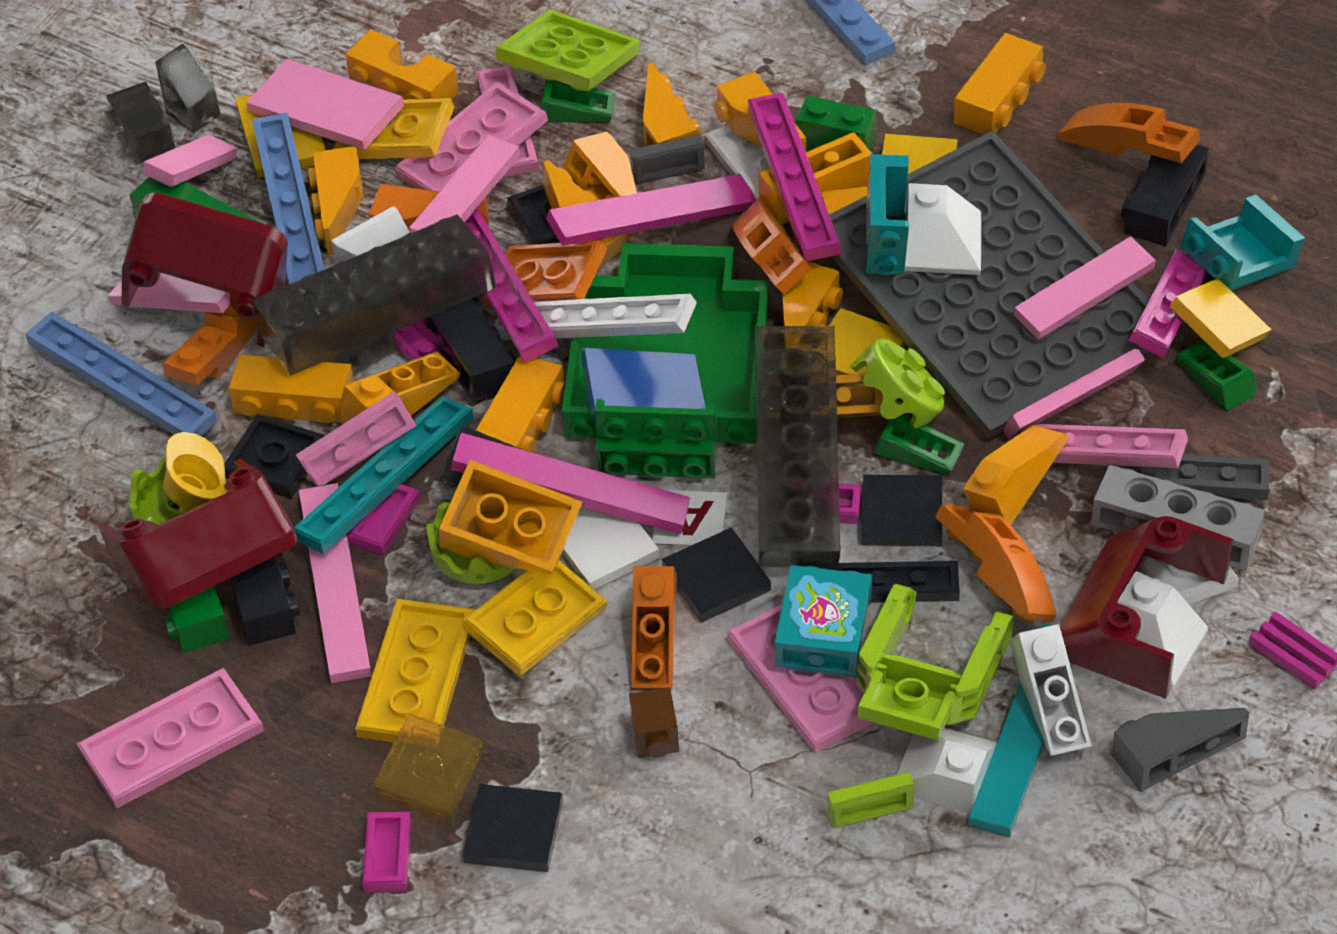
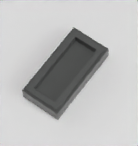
(667, 159)

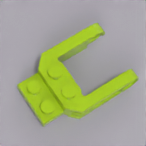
(919, 694)

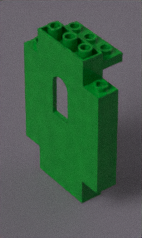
(720, 336)

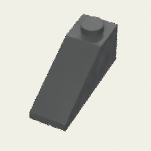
(1173, 741)

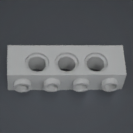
(1135, 498)

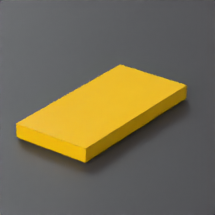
(414, 668)

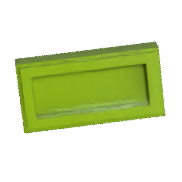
(870, 800)

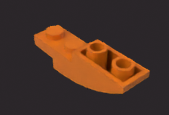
(1131, 126)
(770, 246)
(210, 347)
(1005, 559)

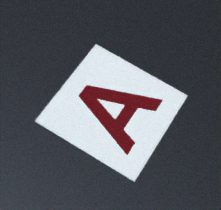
(702, 520)

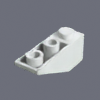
(1050, 689)

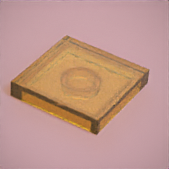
(429, 765)

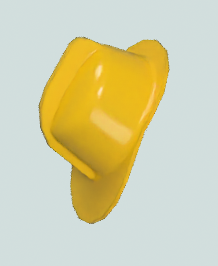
(193, 471)

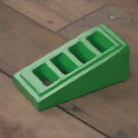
(567, 104)
(1222, 378)
(900, 450)

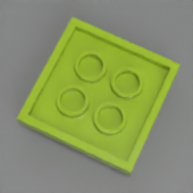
(568, 50)

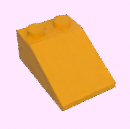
(507, 520)

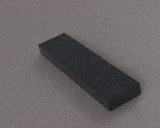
(930, 579)

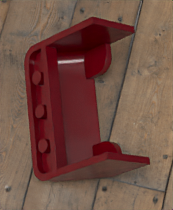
(204, 249)
(203, 544)
(1105, 633)

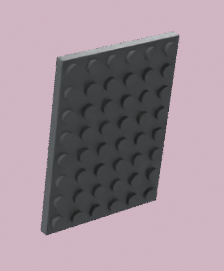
(968, 321)

